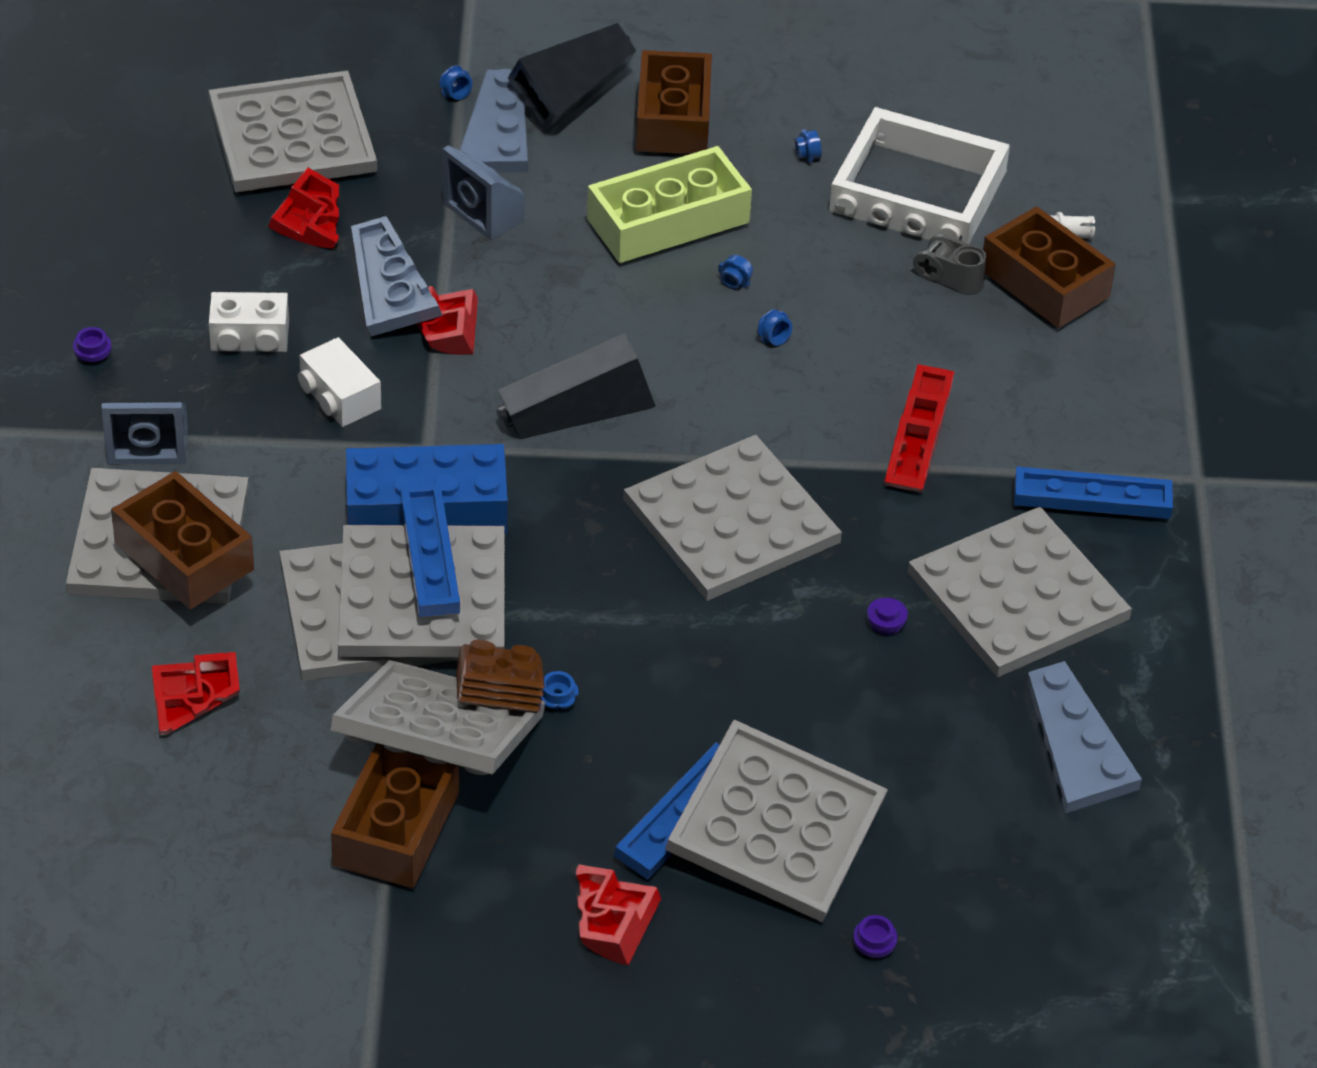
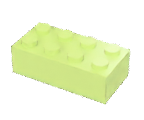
(668, 204)

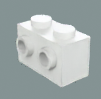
(249, 321)

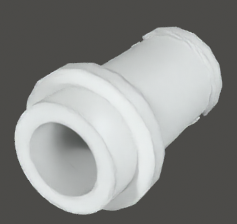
(1077, 224)

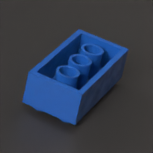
(468, 474)

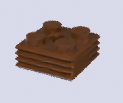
(500, 677)

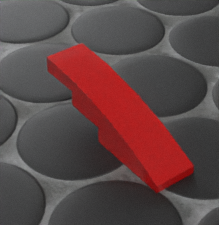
(919, 428)

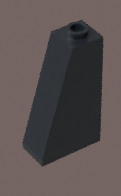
(570, 73)
(578, 390)

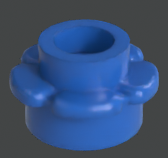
(461, 86)
(808, 145)
(735, 272)
(774, 327)
(559, 690)

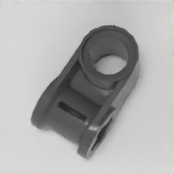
(955, 264)

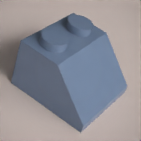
(480, 194)
(145, 433)

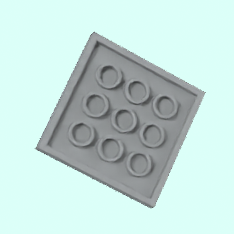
(289, 125)
(731, 517)
(105, 569)
(1019, 591)
(380, 598)
(313, 601)
(421, 714)
(777, 820)

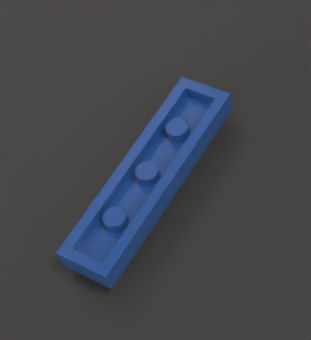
(1093, 492)
(430, 550)
(646, 843)

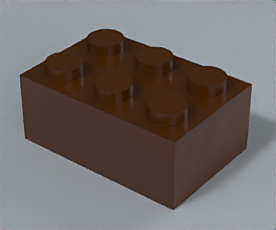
(674, 102)
(1048, 266)
(183, 539)
(394, 815)

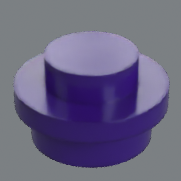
(91, 344)
(887, 615)
(875, 936)

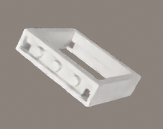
(927, 142)

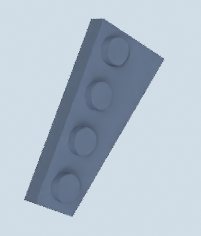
(498, 125)
(389, 280)
(1082, 748)

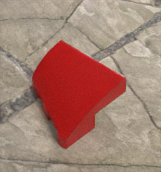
(309, 211)
(456, 328)
(193, 688)
(613, 913)

